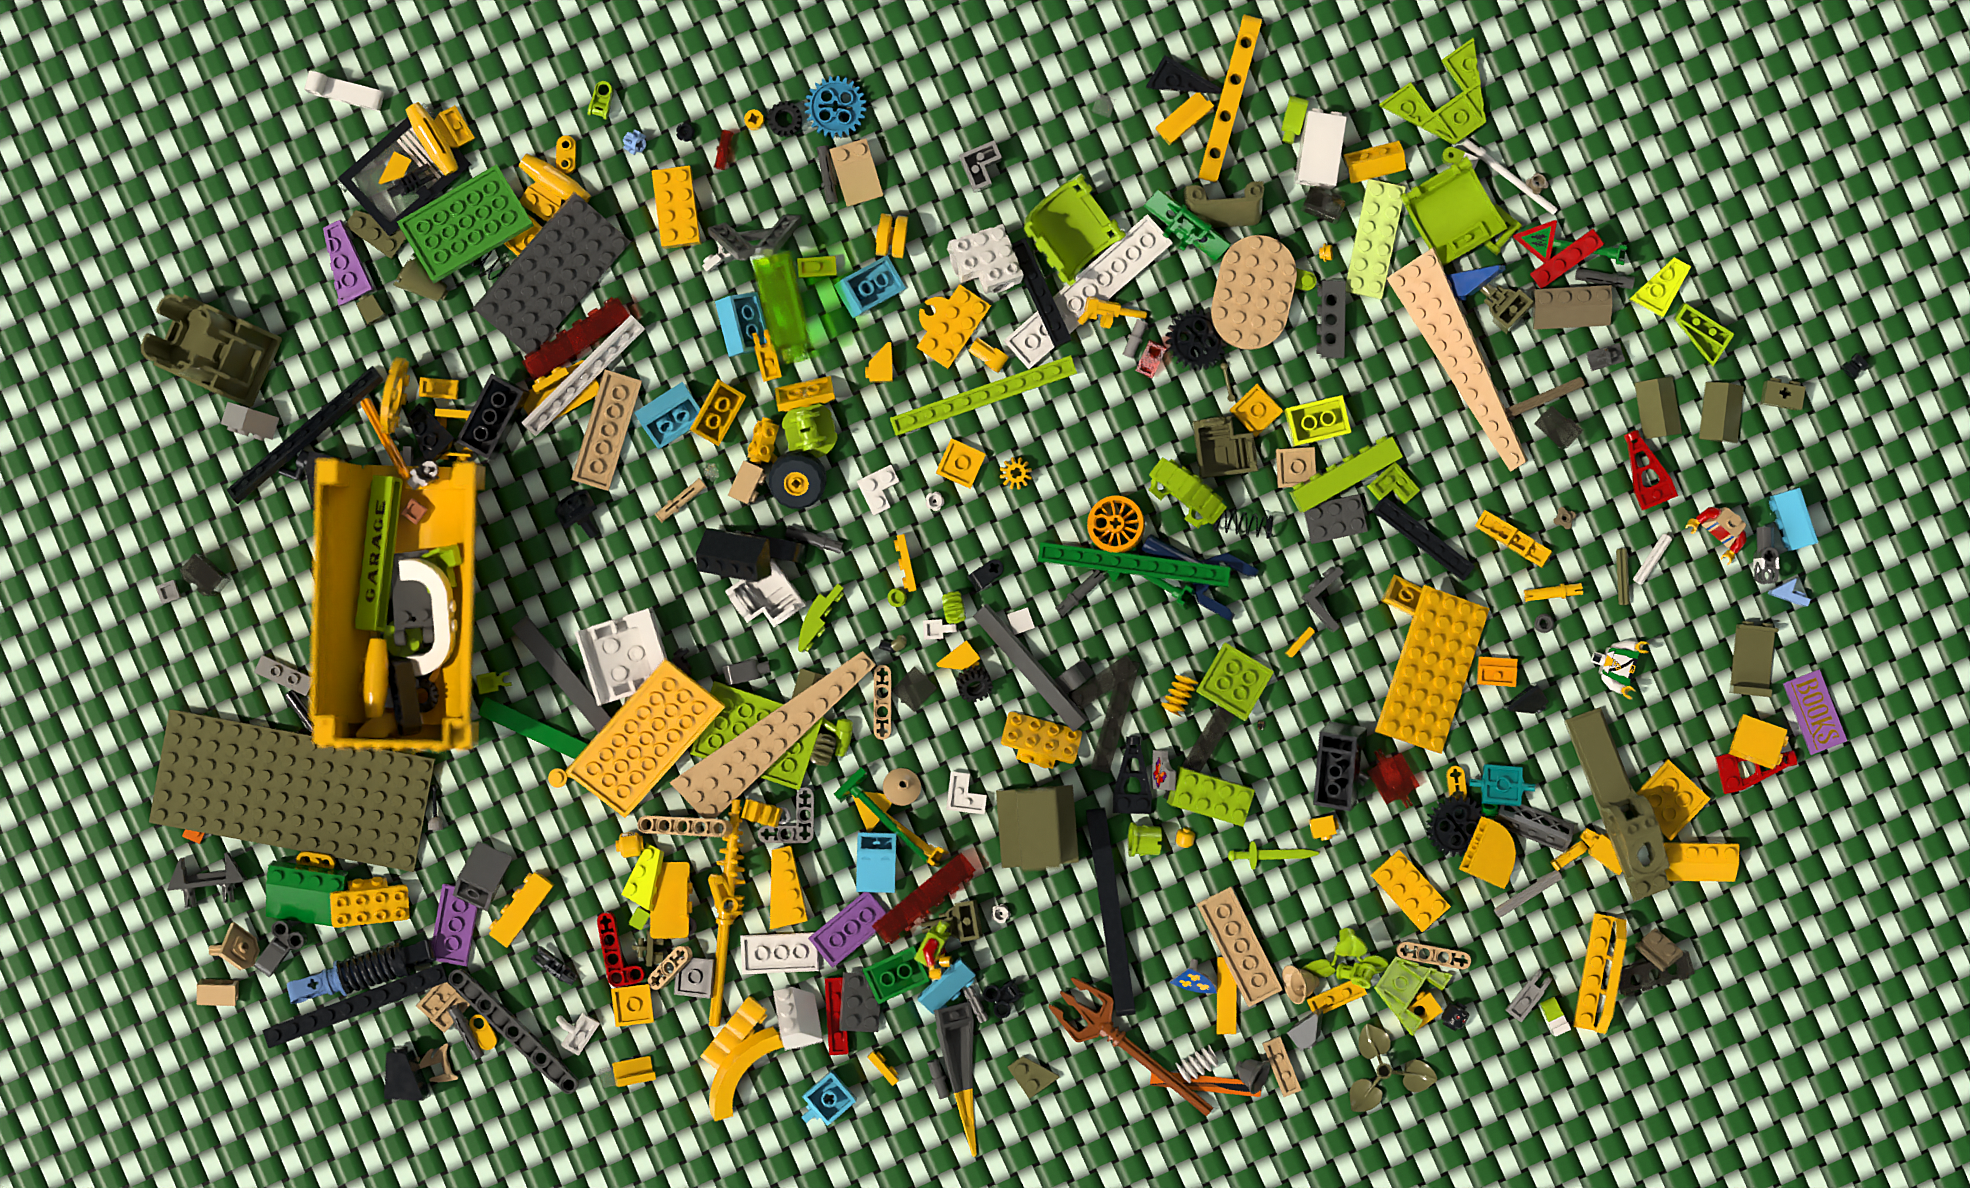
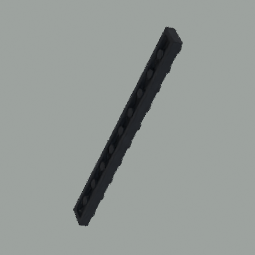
(305, 434)
(355, 1006)

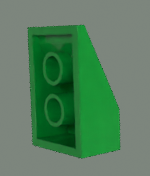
(896, 974)

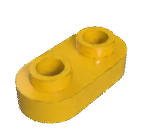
(566, 154)
(316, 859)

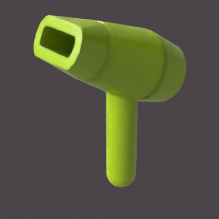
(843, 734)

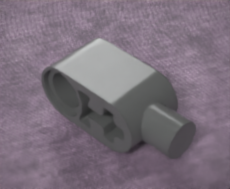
(745, 671)

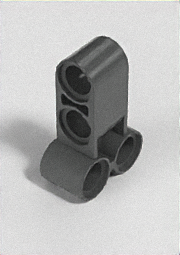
(279, 947)

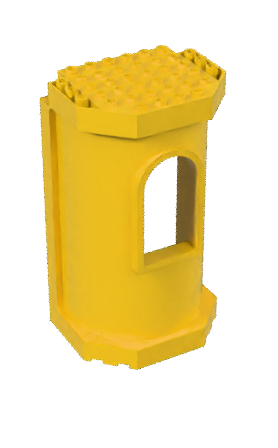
(338, 647)

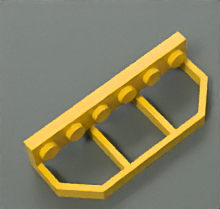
(1593, 973)

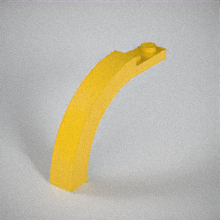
(735, 1065)

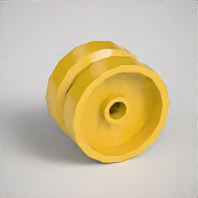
(890, 235)

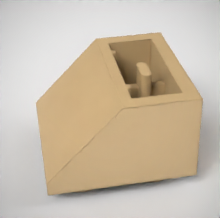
(747, 483)

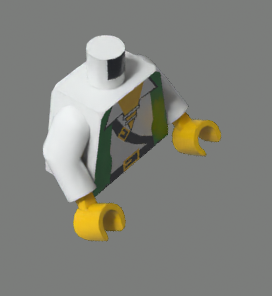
(1619, 665)

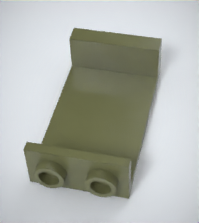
(1752, 659)

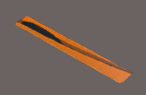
(1209, 1084)

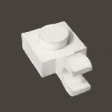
(713, 261)
(934, 629)

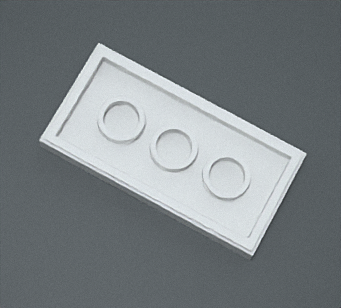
(778, 953)

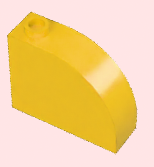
(1490, 853)

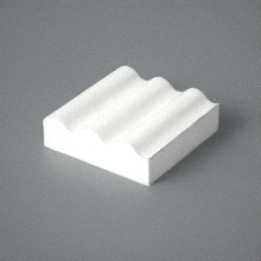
(1020, 621)

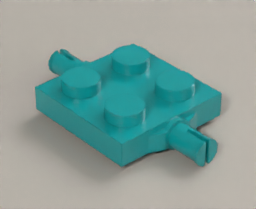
(1502, 785)

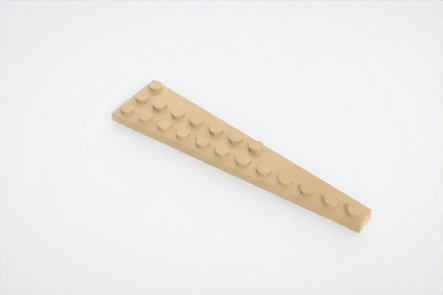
(1437, 314)
(736, 765)

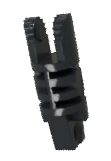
(410, 182)
(554, 966)

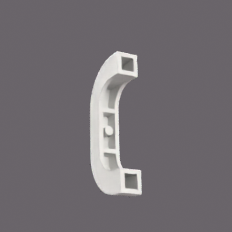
(443, 613)

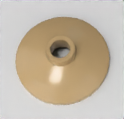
(900, 795)

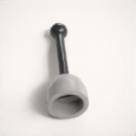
(435, 823)

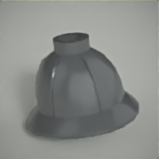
(1253, 1073)

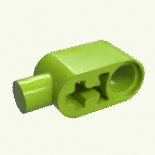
(1293, 118)

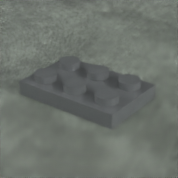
(1335, 519)
(858, 1005)

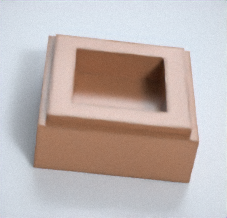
(414, 511)

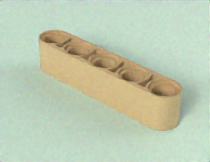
(676, 826)

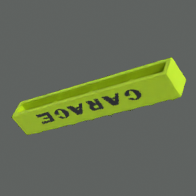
(378, 553)

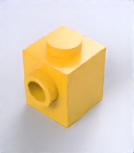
(1323, 827)

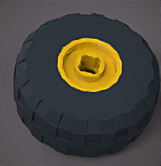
(797, 479)

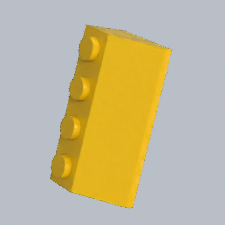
(1702, 861)

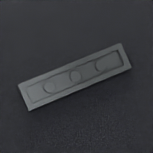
(1534, 829)

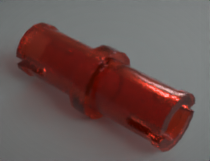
(723, 150)

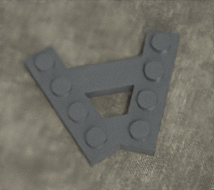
(772, 238)

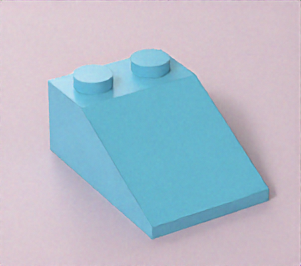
(869, 286)

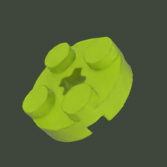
(414, 641)

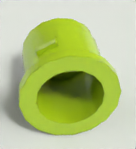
(1143, 840)

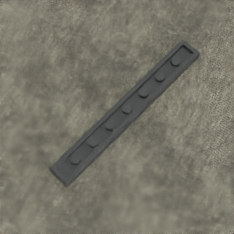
(1030, 667)

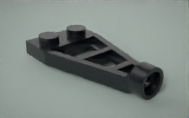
(1132, 803)

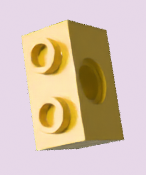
(1429, 1004)

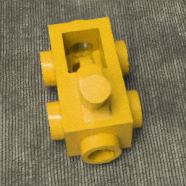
(763, 442)

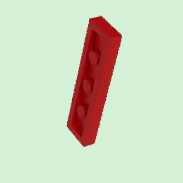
(1567, 258)
(836, 1038)

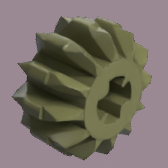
(823, 749)

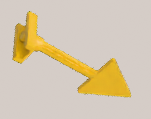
(871, 820)

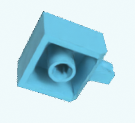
(823, 1109)

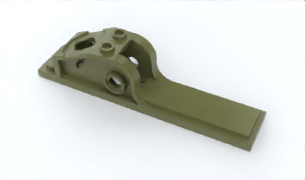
(1613, 790)

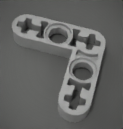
(795, 829)

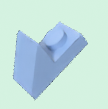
(1785, 591)

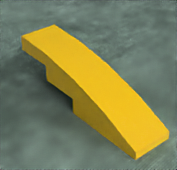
(1513, 539)

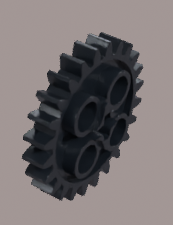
(1181, 349)
(1442, 837)

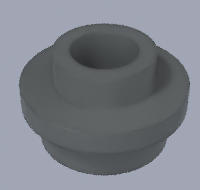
(1550, 623)

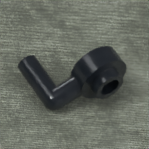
(297, 475)

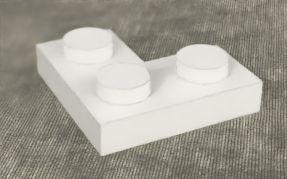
(874, 484)
(960, 799)

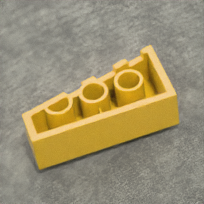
(787, 898)

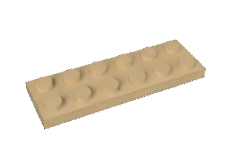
(606, 430)
(1239, 946)

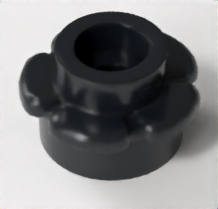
(685, 127)

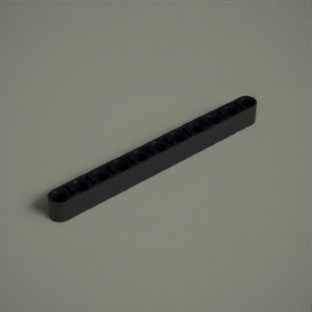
(1110, 912)

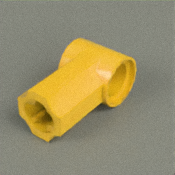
(991, 356)

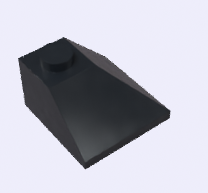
(1528, 701)

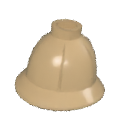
(1298, 983)

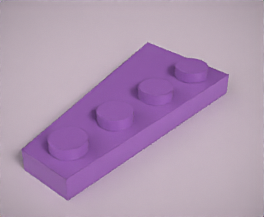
(347, 268)

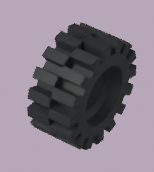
(782, 107)
(974, 692)
(432, 694)

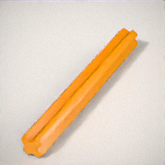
(385, 439)

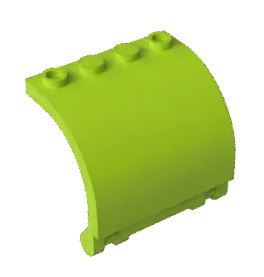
(1453, 211)
(1071, 228)

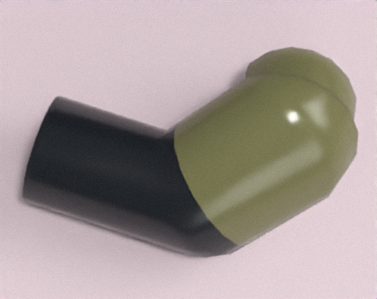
(895, 645)

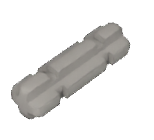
(976, 1004)

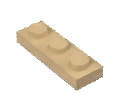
(1281, 1066)

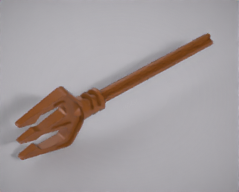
(1100, 1024)

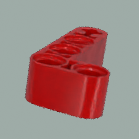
(615, 948)

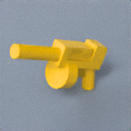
(1107, 311)

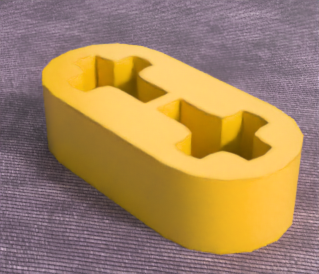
(1460, 779)

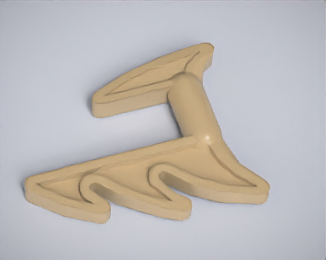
(439, 1057)

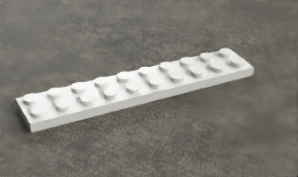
(1100, 280)

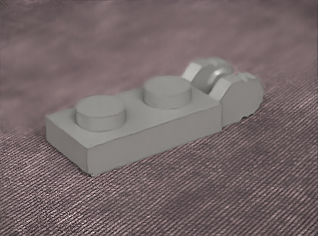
(1527, 997)

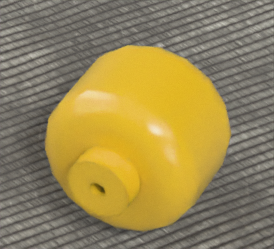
(1185, 837)

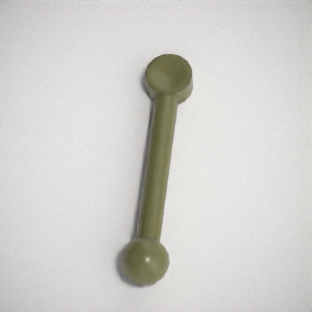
(1231, 397)

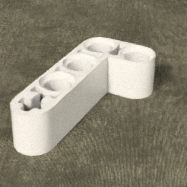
(343, 91)

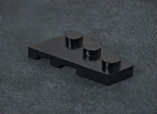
(430, 434)

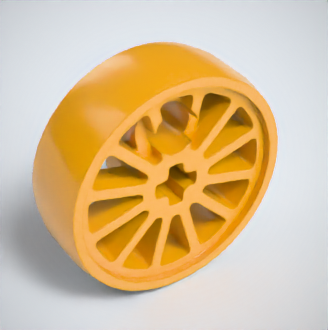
(1092, 521)

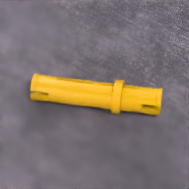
(1553, 592)

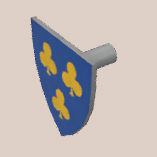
(1194, 980)

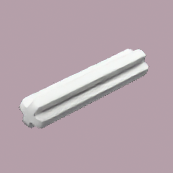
(1652, 559)

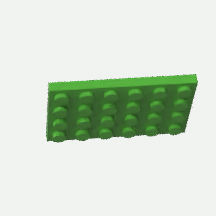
(465, 223)

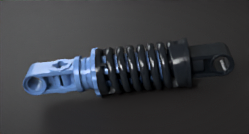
(363, 971)

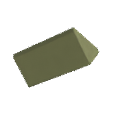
(1658, 408)
(1721, 412)

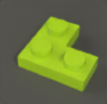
(1393, 479)

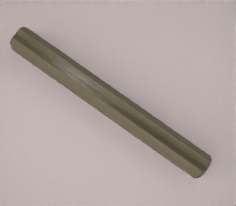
(1544, 397)

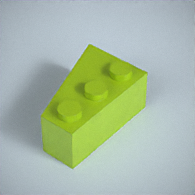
(1703, 332)

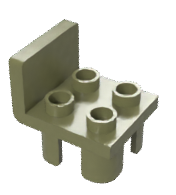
(212, 349)

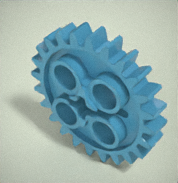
(833, 124)

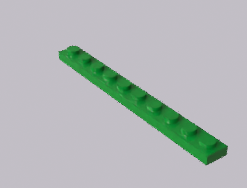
(1134, 564)

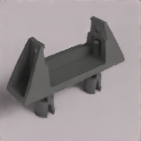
(224, 879)

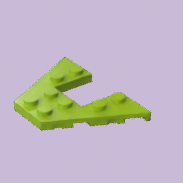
(1459, 115)

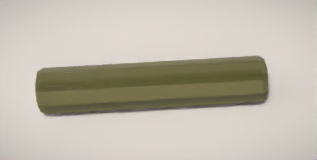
(1622, 576)

